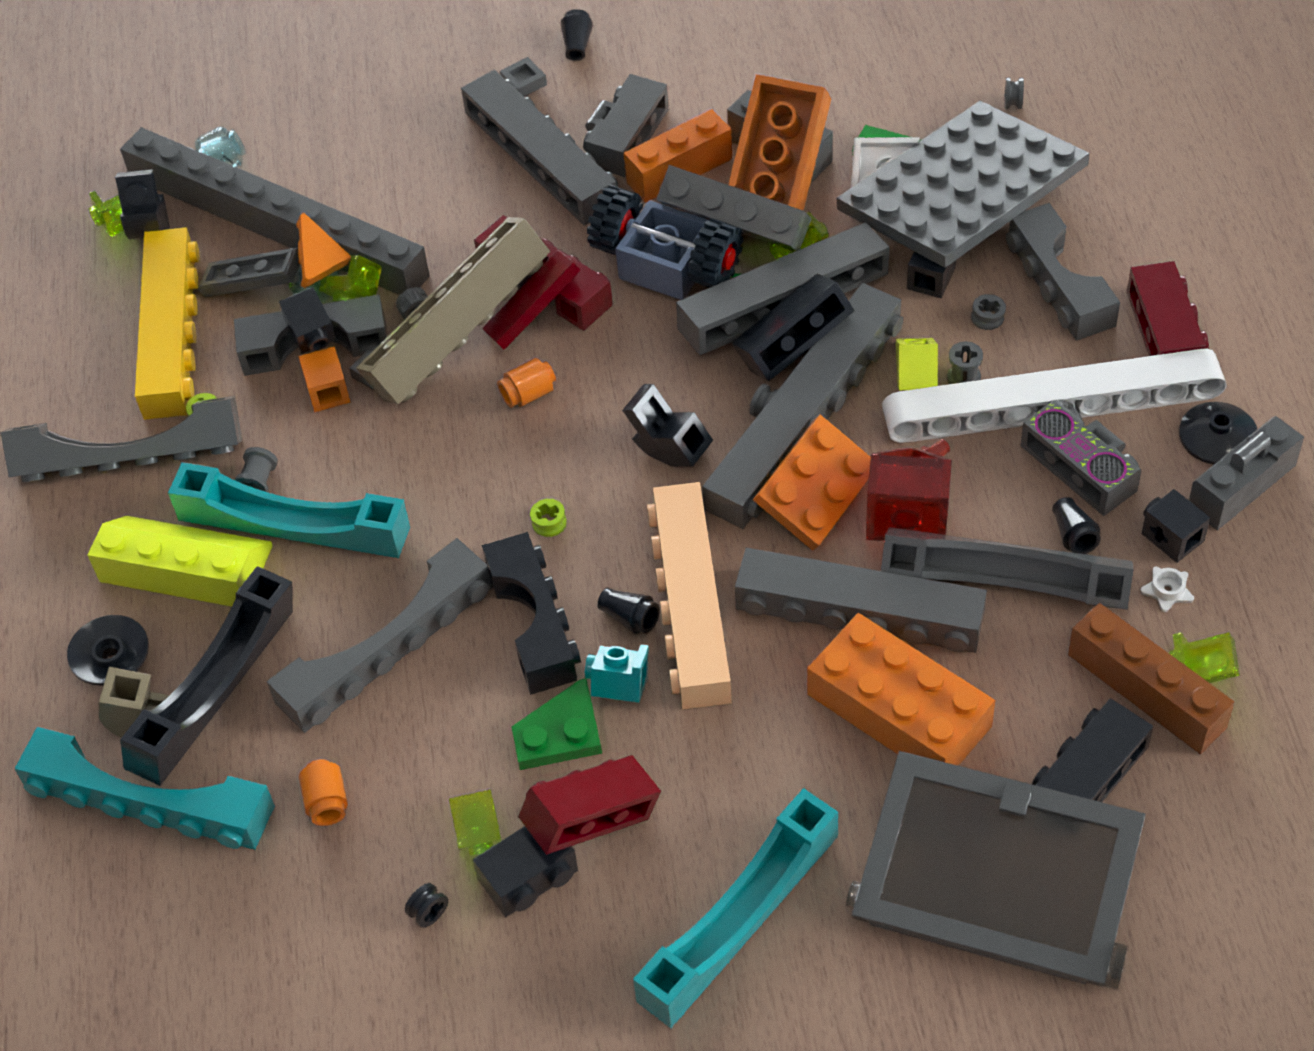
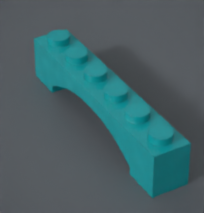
(363, 525)
(228, 812)
(689, 965)

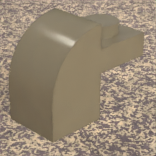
(124, 698)

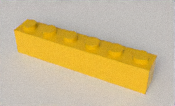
(166, 323)

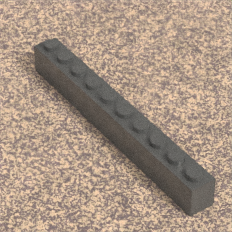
(270, 207)

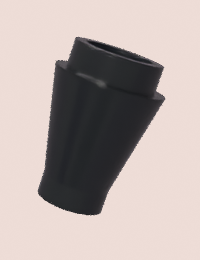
(576, 31)
(1076, 528)
(632, 610)

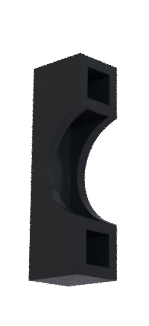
(543, 649)

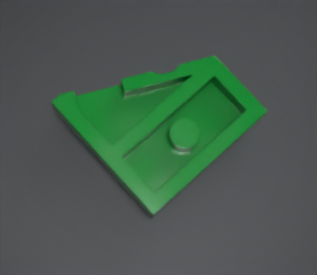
(558, 730)

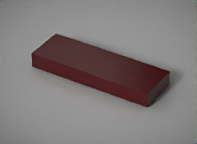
(531, 299)

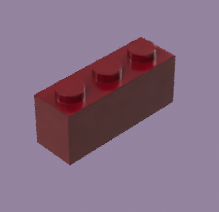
(1164, 310)
(588, 803)

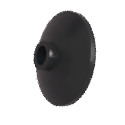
(1214, 430)
(103, 638)

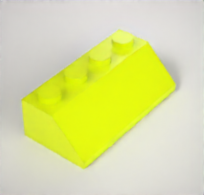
(175, 559)

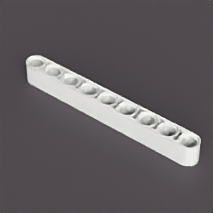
(1086, 388)

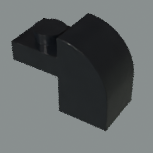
(140, 204)
(664, 434)

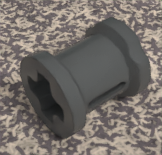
(974, 360)
(257, 468)

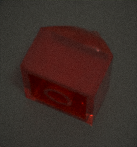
(908, 490)

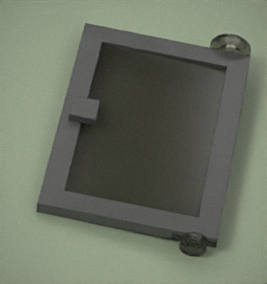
(1001, 870)

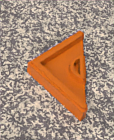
(317, 252)

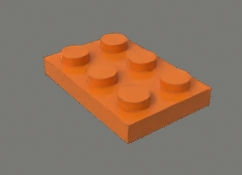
(815, 482)

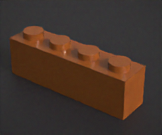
(1150, 678)

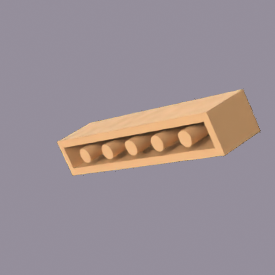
(692, 597)

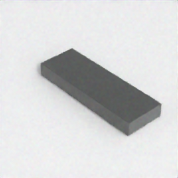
(250, 272)

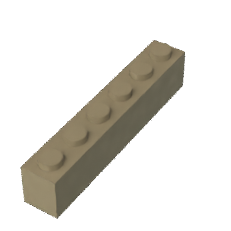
(454, 310)

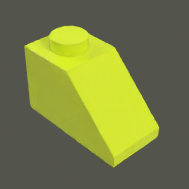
(916, 363)

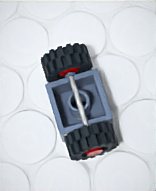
(662, 244)

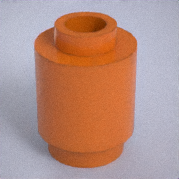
(526, 383)
(323, 792)

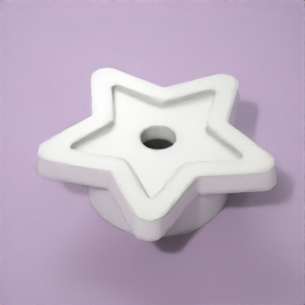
(1172, 578)

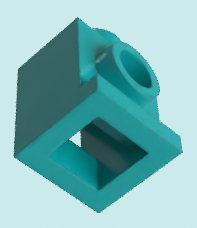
(618, 672)

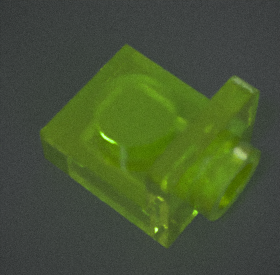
(106, 213)

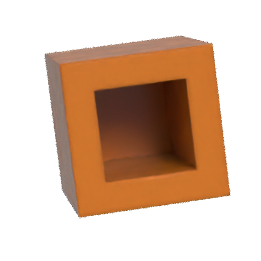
(324, 379)

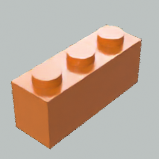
(691, 146)

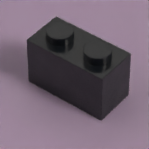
(520, 871)

